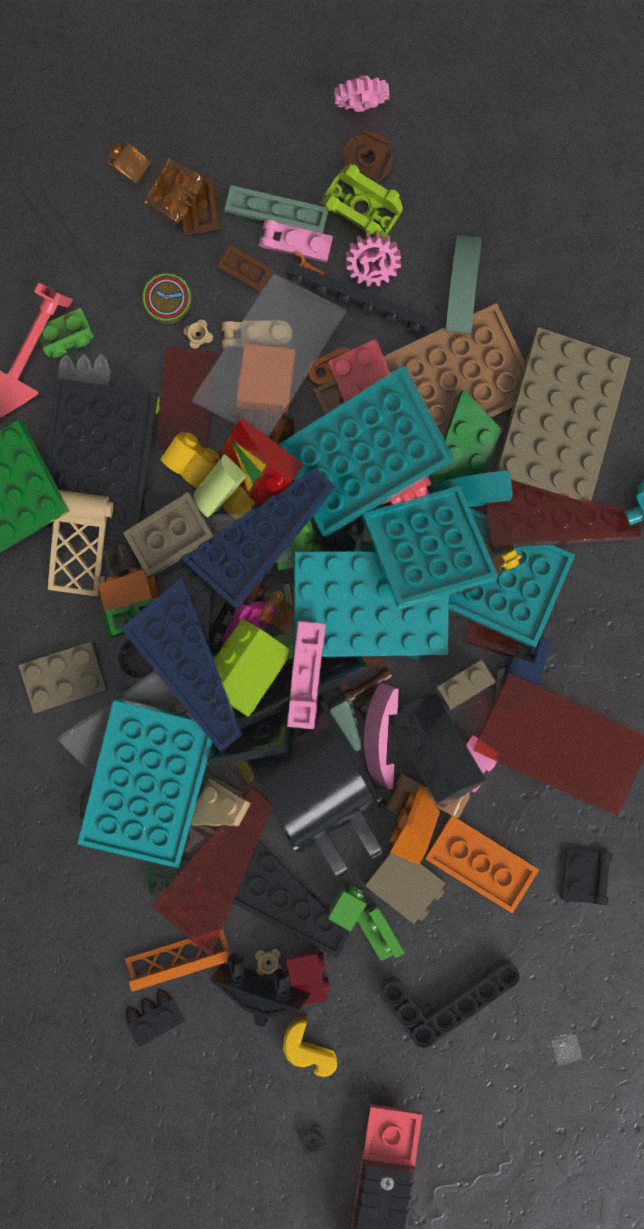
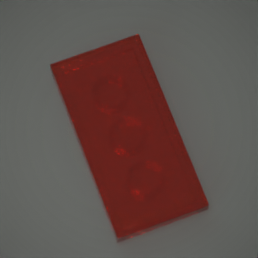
(182, 378)

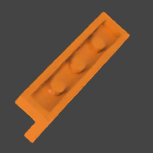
(174, 970)

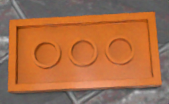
(481, 864)

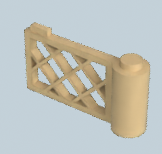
(84, 510)

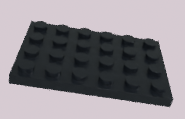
(101, 448)

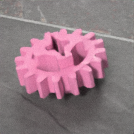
(361, 93)
(373, 259)

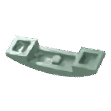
(463, 284)

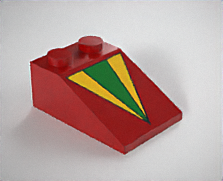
(263, 461)

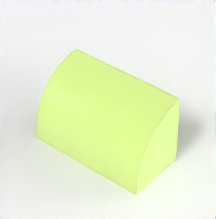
(218, 486)

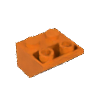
(414, 827)

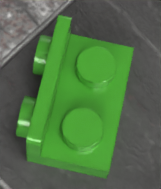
(65, 333)
(380, 933)

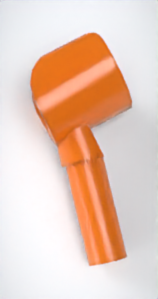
(304, 264)

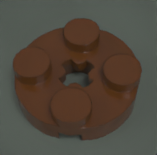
(374, 144)

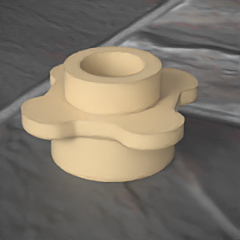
(191, 330)
(264, 968)

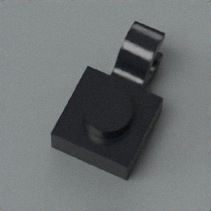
(337, 541)

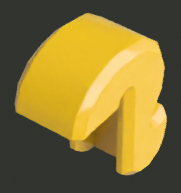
(306, 1054)

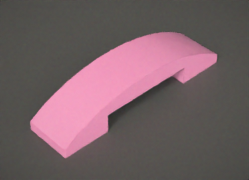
(305, 674)
(376, 732)

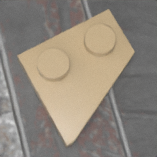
(219, 806)

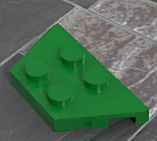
(470, 438)

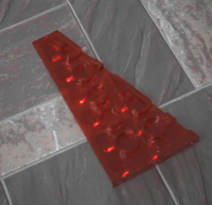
(208, 884)

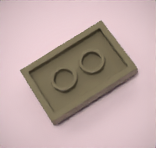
(168, 534)
(63, 677)

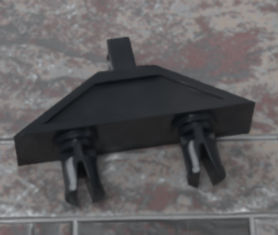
(258, 994)

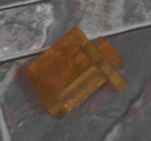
(128, 161)

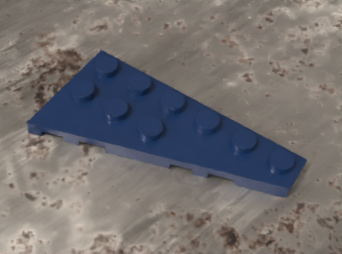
(252, 544)
(178, 651)

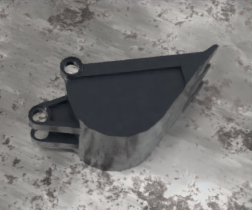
(319, 788)

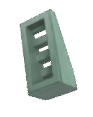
(344, 715)

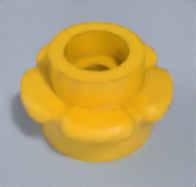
(510, 558)

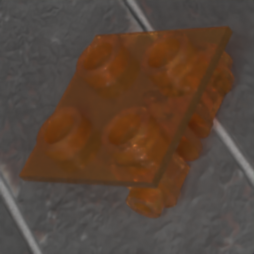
(172, 190)

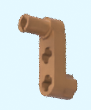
(405, 785)

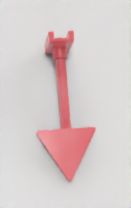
(12, 391)

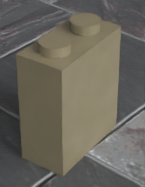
(464, 684)
(406, 886)

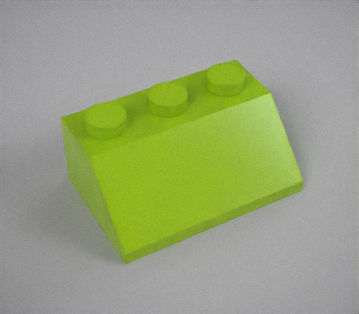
(249, 665)

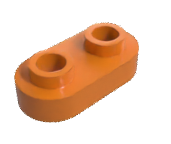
(323, 363)

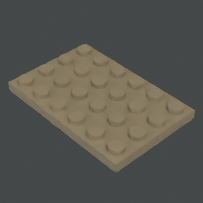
(562, 414)

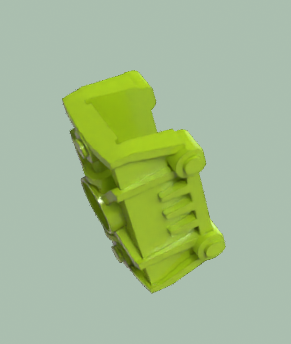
(368, 192)

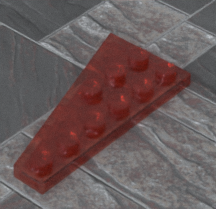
(553, 518)

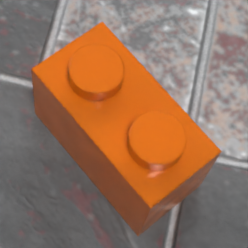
(128, 589)

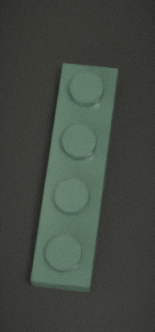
(276, 208)

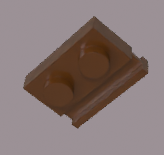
(204, 211)

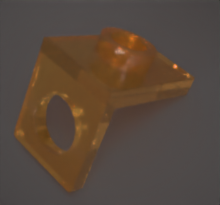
(281, 617)

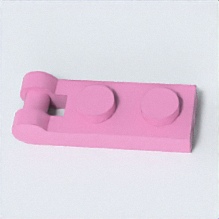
(296, 240)

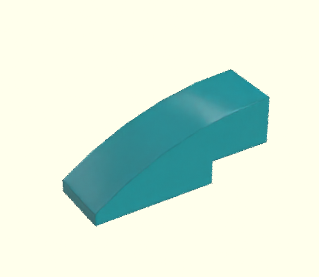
(481, 487)

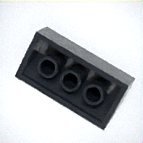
(436, 749)

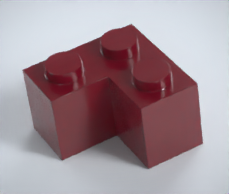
(306, 973)

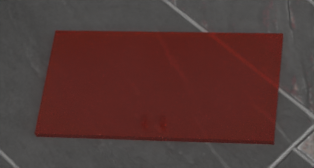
(562, 744)

